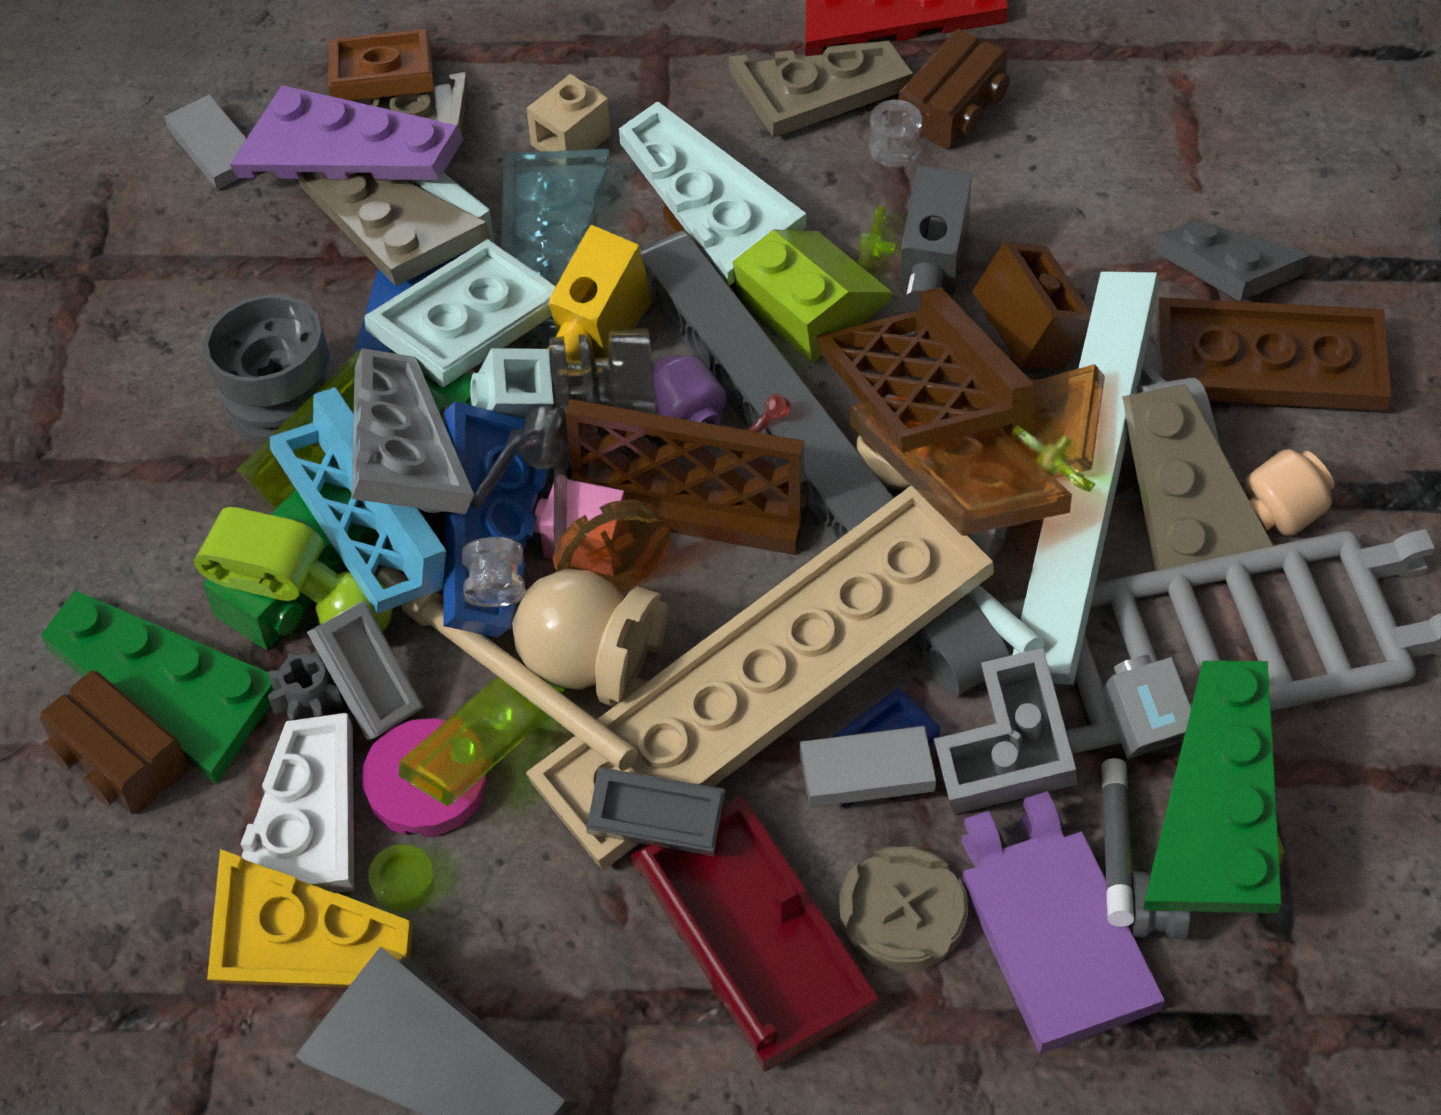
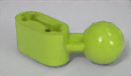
(277, 561)

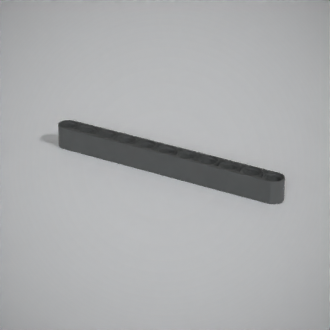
(836, 477)

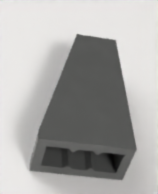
(425, 1049)

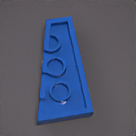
(506, 512)

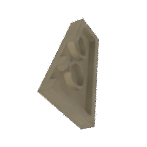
(813, 88)
(1185, 482)

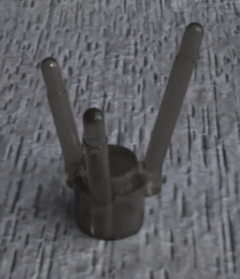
(542, 447)

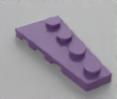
(342, 138)

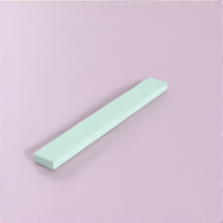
(1073, 542)

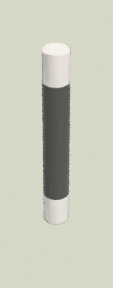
(1117, 843)

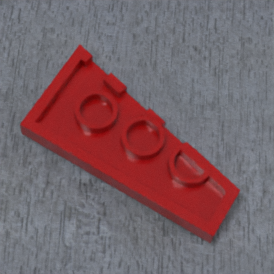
(859, 20)

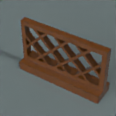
(964, 356)
(699, 502)

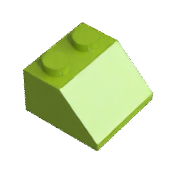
(805, 287)

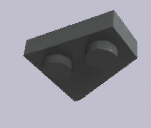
(1230, 259)

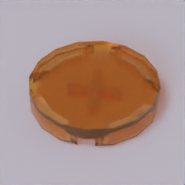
(617, 545)

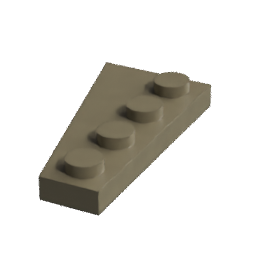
(395, 222)

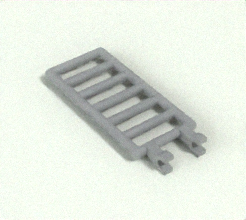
(1363, 567)

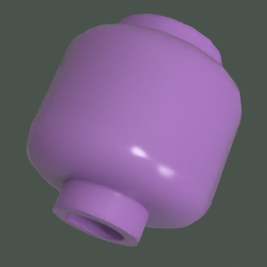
(688, 390)

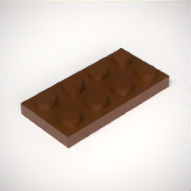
(1277, 352)

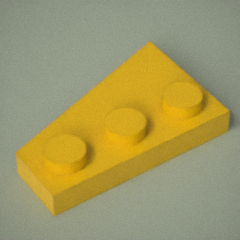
(292, 932)

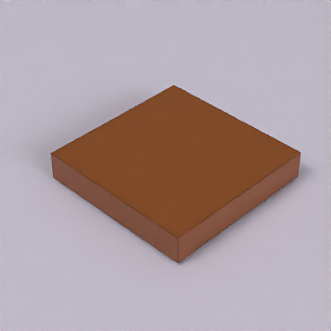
(380, 65)

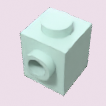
(513, 381)

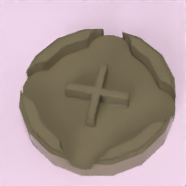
(903, 909)

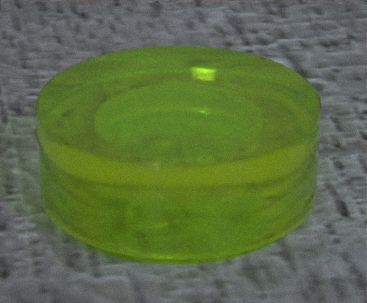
(401, 877)

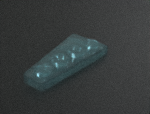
(550, 206)

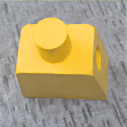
(600, 291)

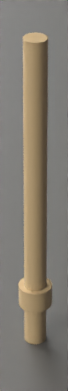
(429, 611)

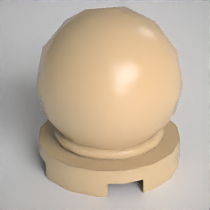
(585, 634)

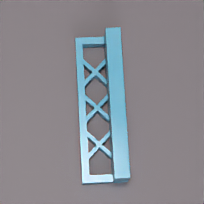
(401, 528)

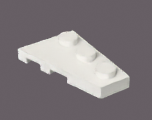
(308, 805)

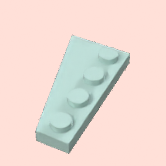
(705, 188)

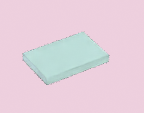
(463, 312)

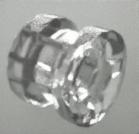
(895, 133)
(493, 572)

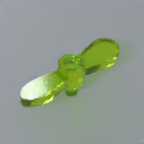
(872, 243)
(1054, 458)

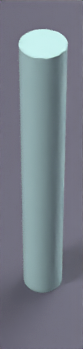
(1005, 622)

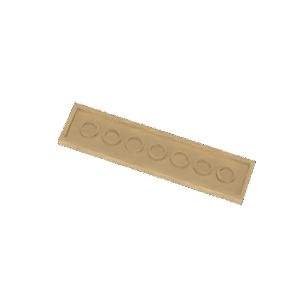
(775, 660)

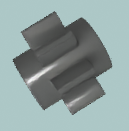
(304, 688)

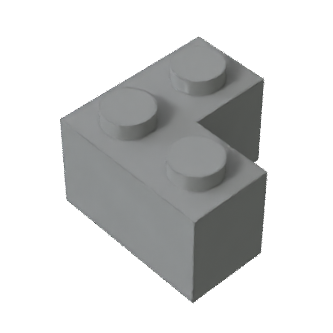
(1019, 753)

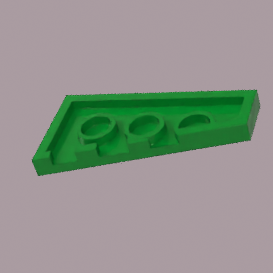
(182, 684)
(1222, 806)

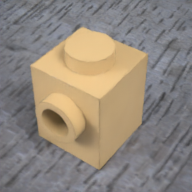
(569, 117)

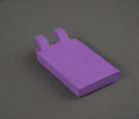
(1052, 931)

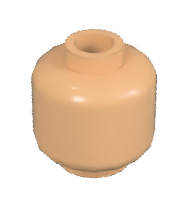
(1290, 491)

